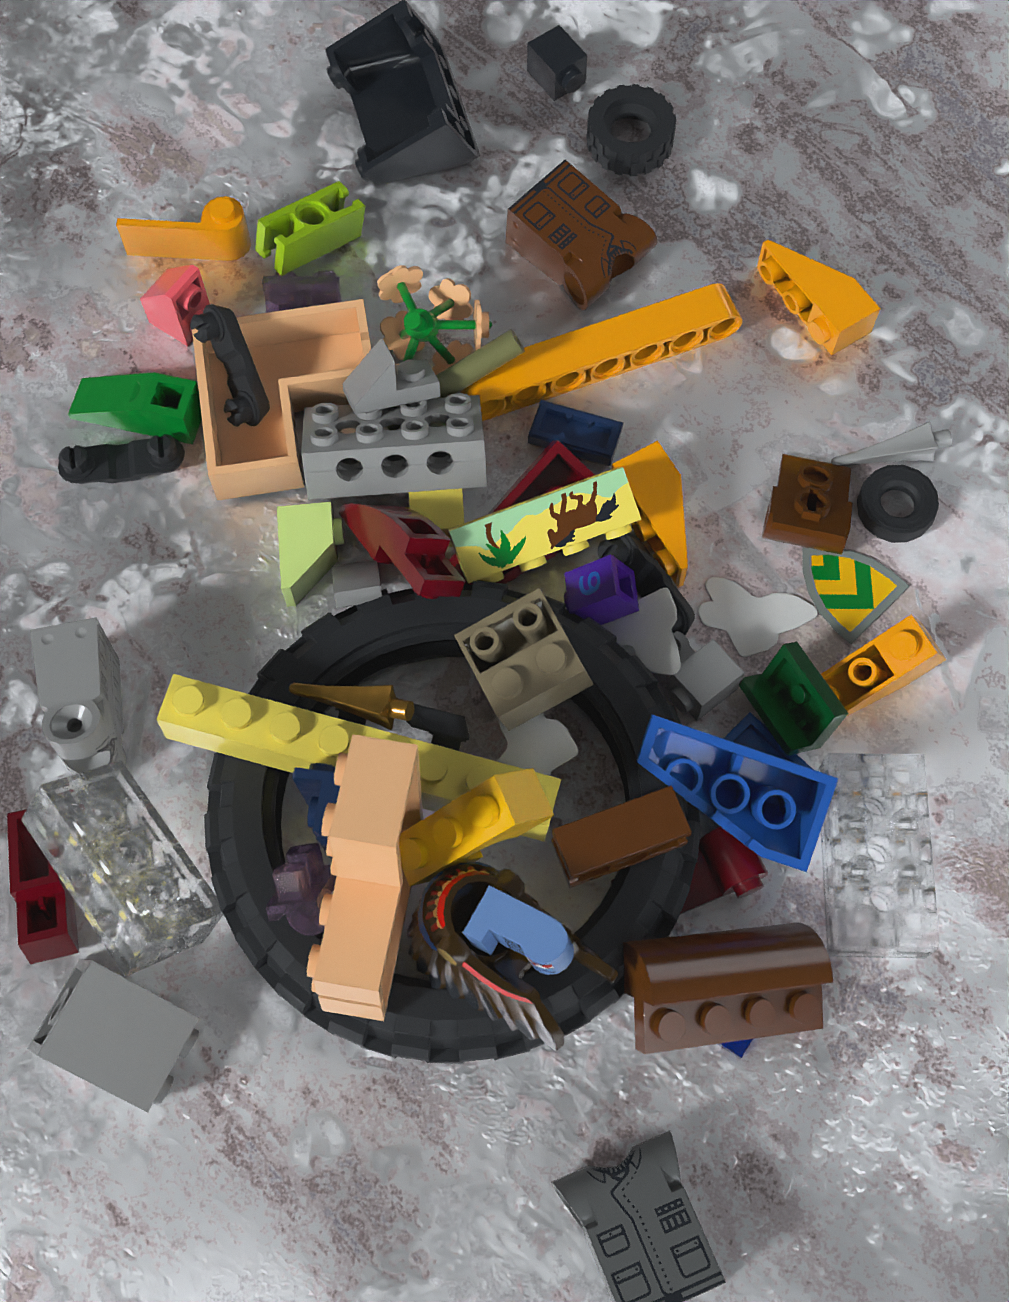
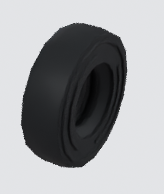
(897, 528)

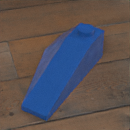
(749, 793)

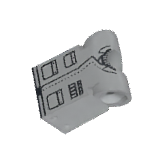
(79, 693)

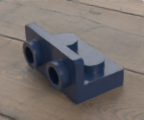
(318, 790)

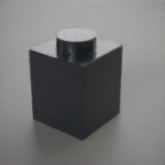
(556, 62)

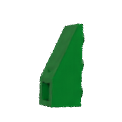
(140, 404)

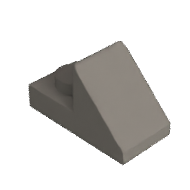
(382, 384)

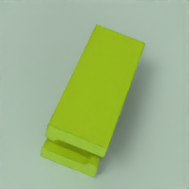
(309, 228)

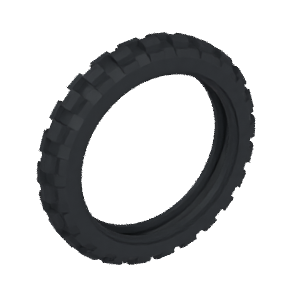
(247, 846)

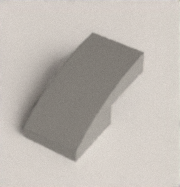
(356, 583)

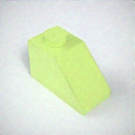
(306, 546)

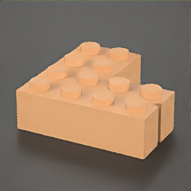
(301, 363)
(370, 894)

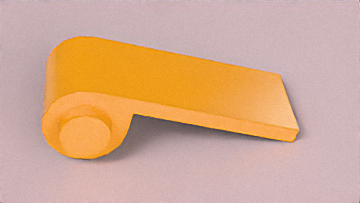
(218, 236)

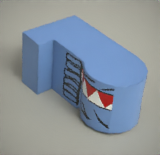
(522, 929)

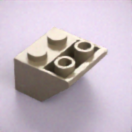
(523, 660)

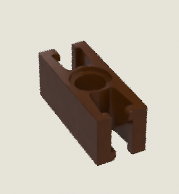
(620, 836)

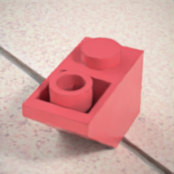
(175, 300)

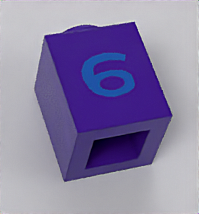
(601, 590)

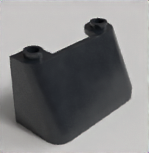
(402, 97)

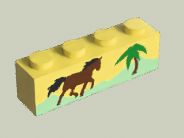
(545, 525)

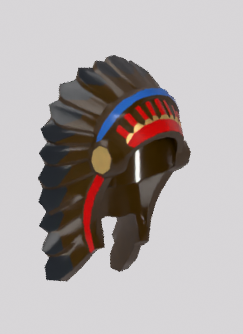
(485, 980)

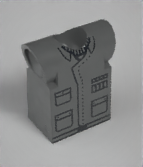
(642, 1226)

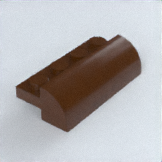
(725, 986)

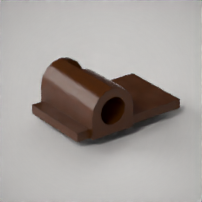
(810, 505)

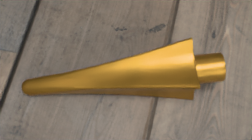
(369, 702)

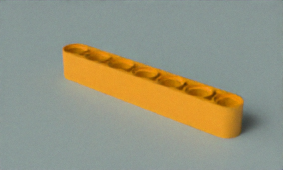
(608, 349)

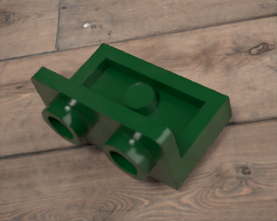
(794, 701)

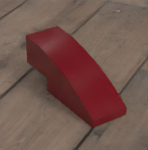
(42, 901)

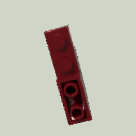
(408, 542)

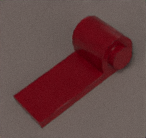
(723, 868)

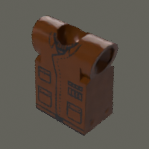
(576, 234)

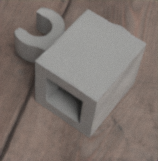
(703, 678)

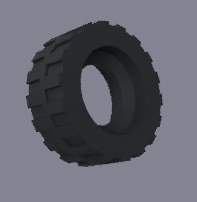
(632, 103)

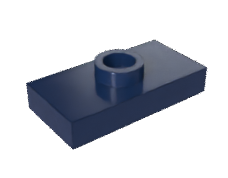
(580, 432)

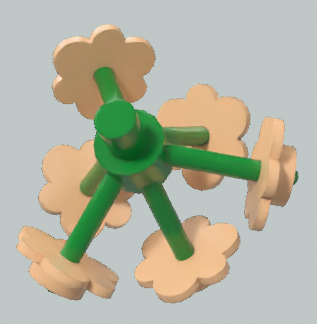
(410, 330)

